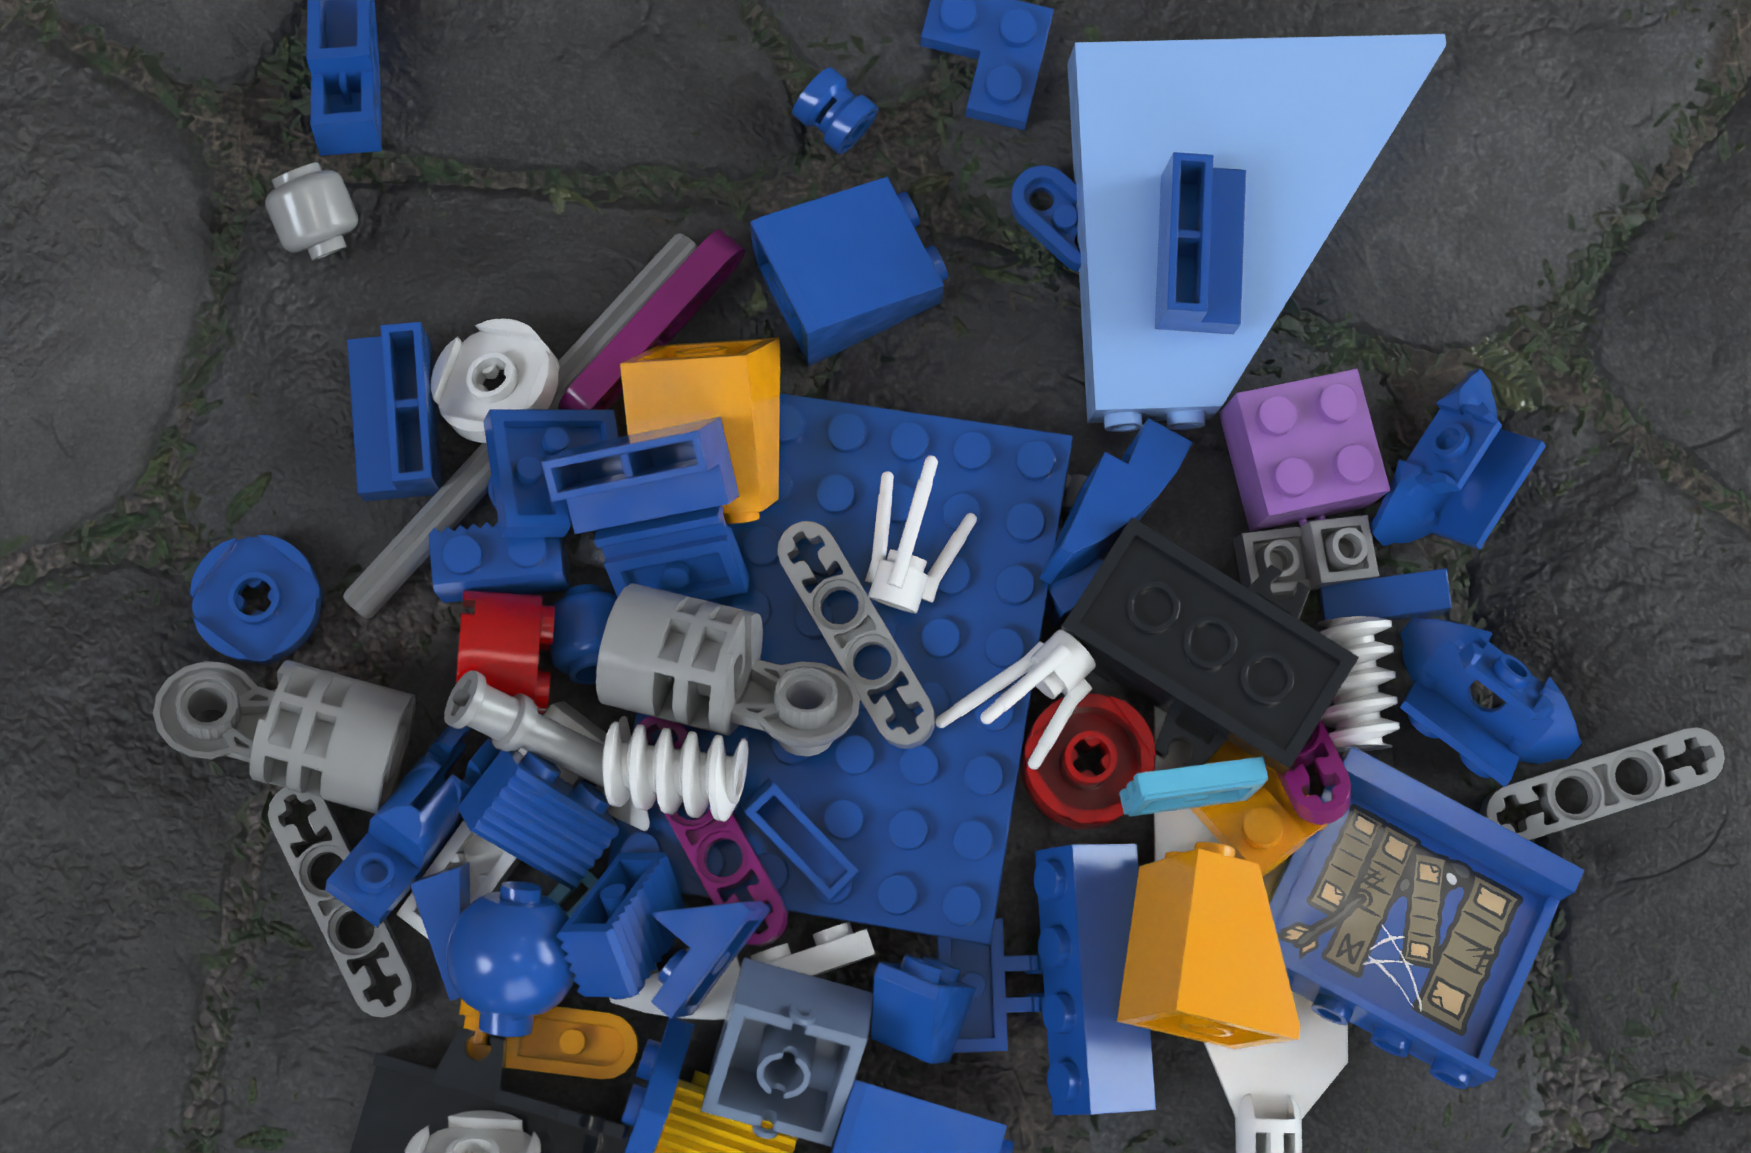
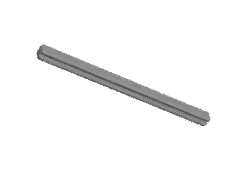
(471, 480)

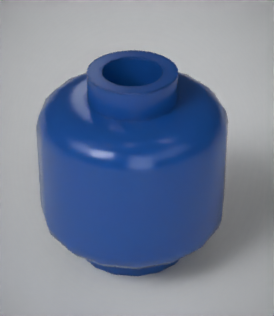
(579, 631)

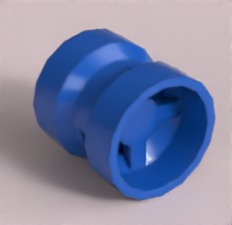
(835, 110)

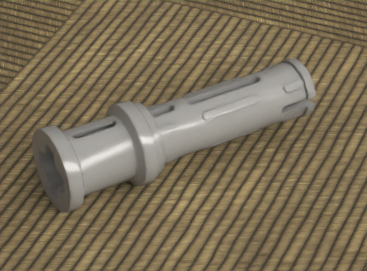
(517, 724)

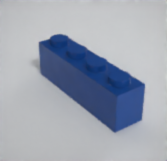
(1083, 946)

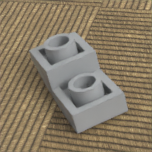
(1313, 554)

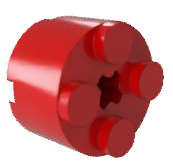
(506, 641)
(1082, 798)

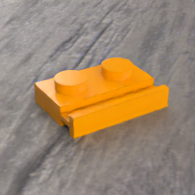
(1262, 827)

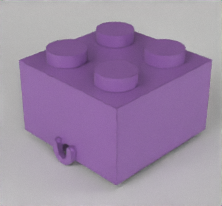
(1303, 450)

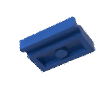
(676, 554)
(661, 1068)

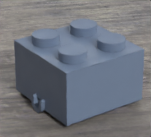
(788, 1052)

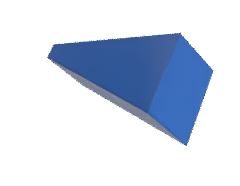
(1389, 597)
(799, 838)
(440, 903)

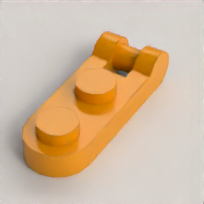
(564, 1043)

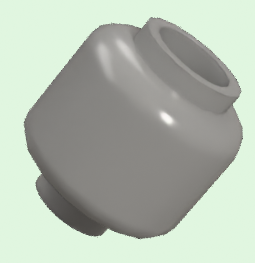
(311, 210)

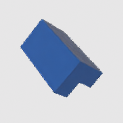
(1200, 246)
(394, 414)
(643, 475)

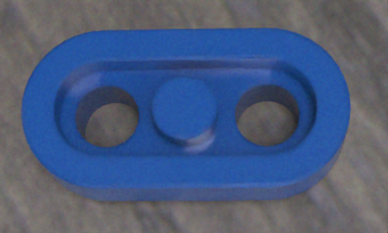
(1057, 225)

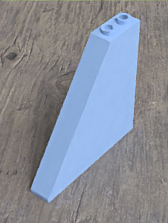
(1288, 112)

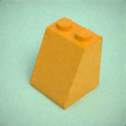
(710, 381)
(1206, 953)

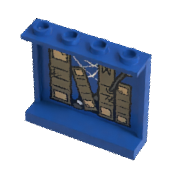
(1416, 920)

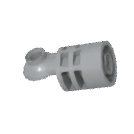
(705, 671)
(309, 735)

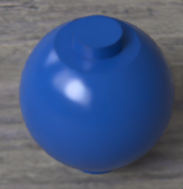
(509, 958)

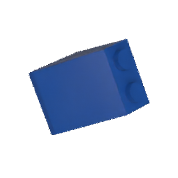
(847, 266)
(898, 1123)

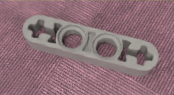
(863, 630)
(1600, 782)
(331, 911)

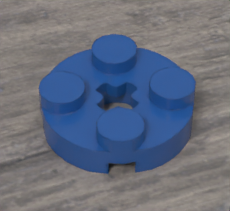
(251, 562)

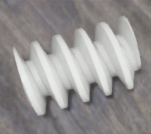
(1358, 700)
(672, 773)

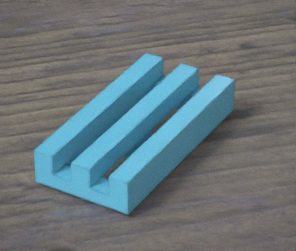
(1193, 786)

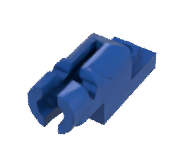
(409, 829)

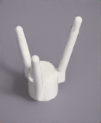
(901, 578)
(1051, 667)

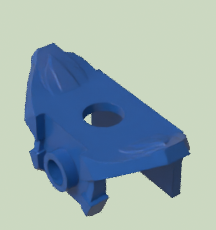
(1458, 472)
(1527, 728)

